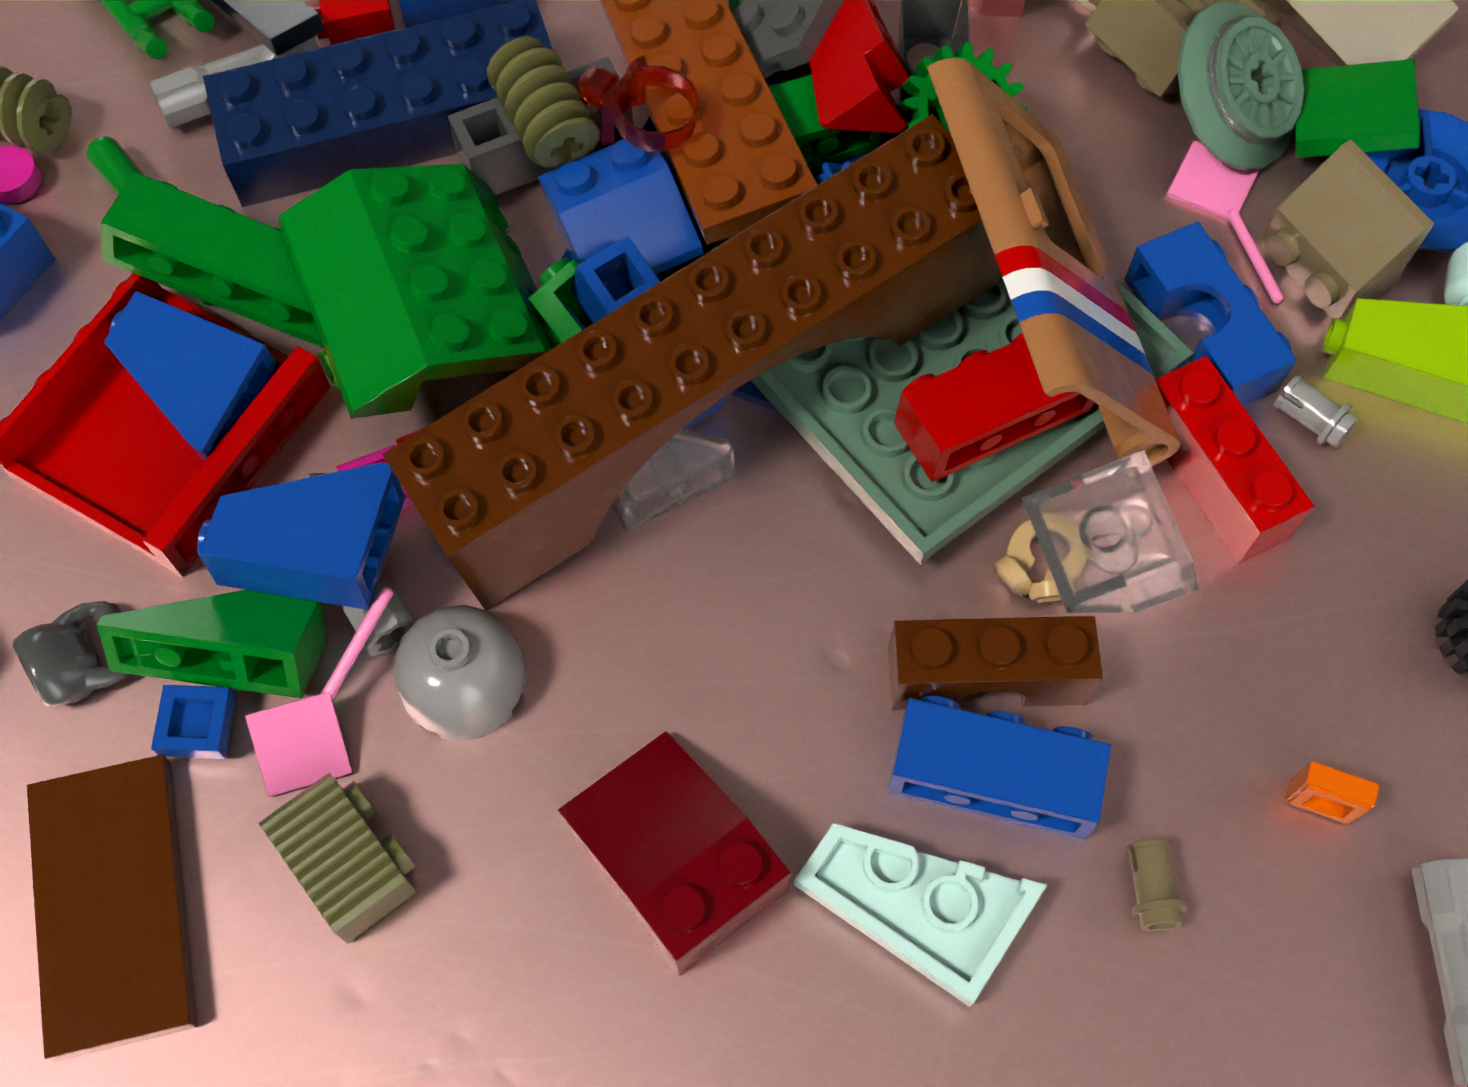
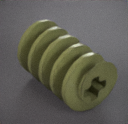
(541, 103)
(32, 112)

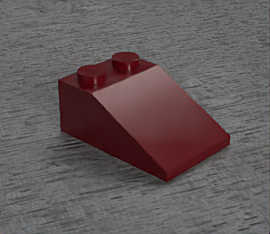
(676, 851)

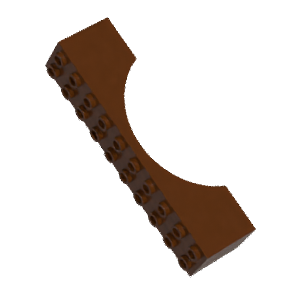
(547, 450)

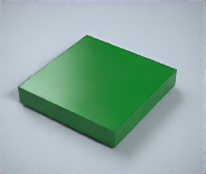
(1360, 103)

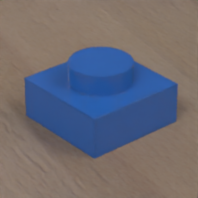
(194, 721)

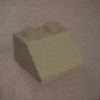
(1345, 232)

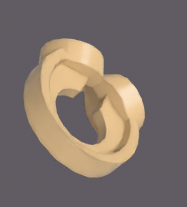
(1016, 565)

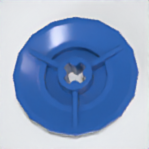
(1440, 166)

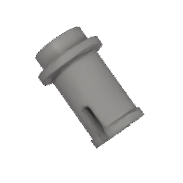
(1317, 412)

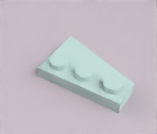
(924, 909)

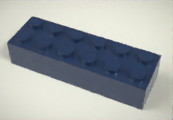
(358, 102)

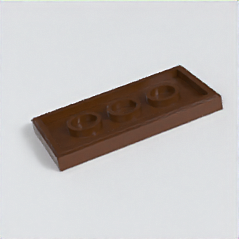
(109, 908)

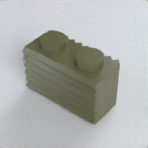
(339, 856)

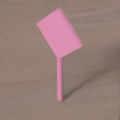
(1221, 191)
(303, 737)

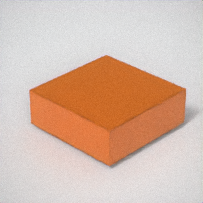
(1331, 793)

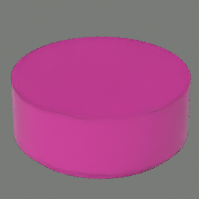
(18, 175)

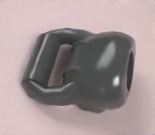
(61, 659)

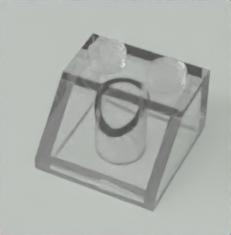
(1112, 539)

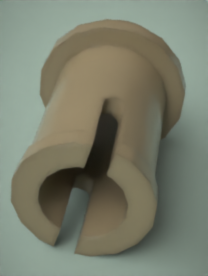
(1155, 886)

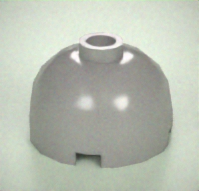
(460, 672)

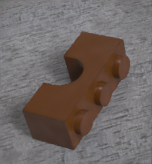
(1039, 657)

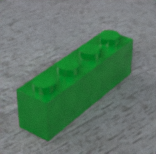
(207, 254)

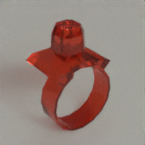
(616, 97)

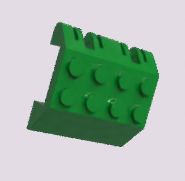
(412, 282)

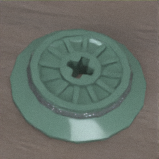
(1239, 85)

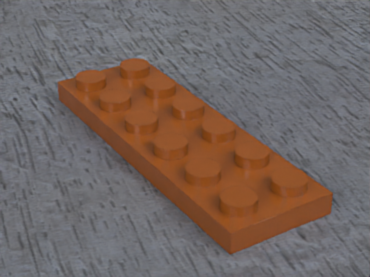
(742, 151)

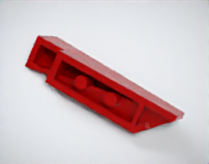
(856, 70)

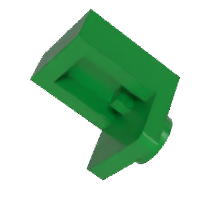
(557, 302)

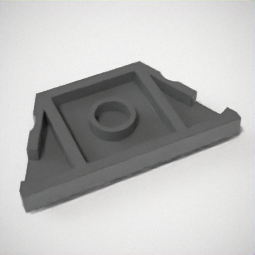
(784, 31)

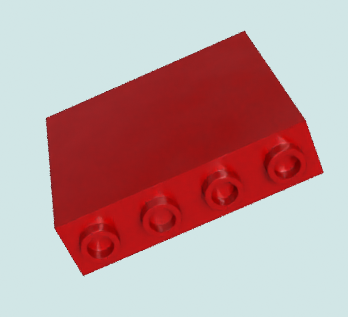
(116, 459)

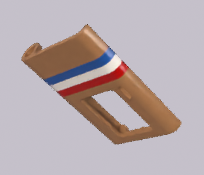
(1053, 260)

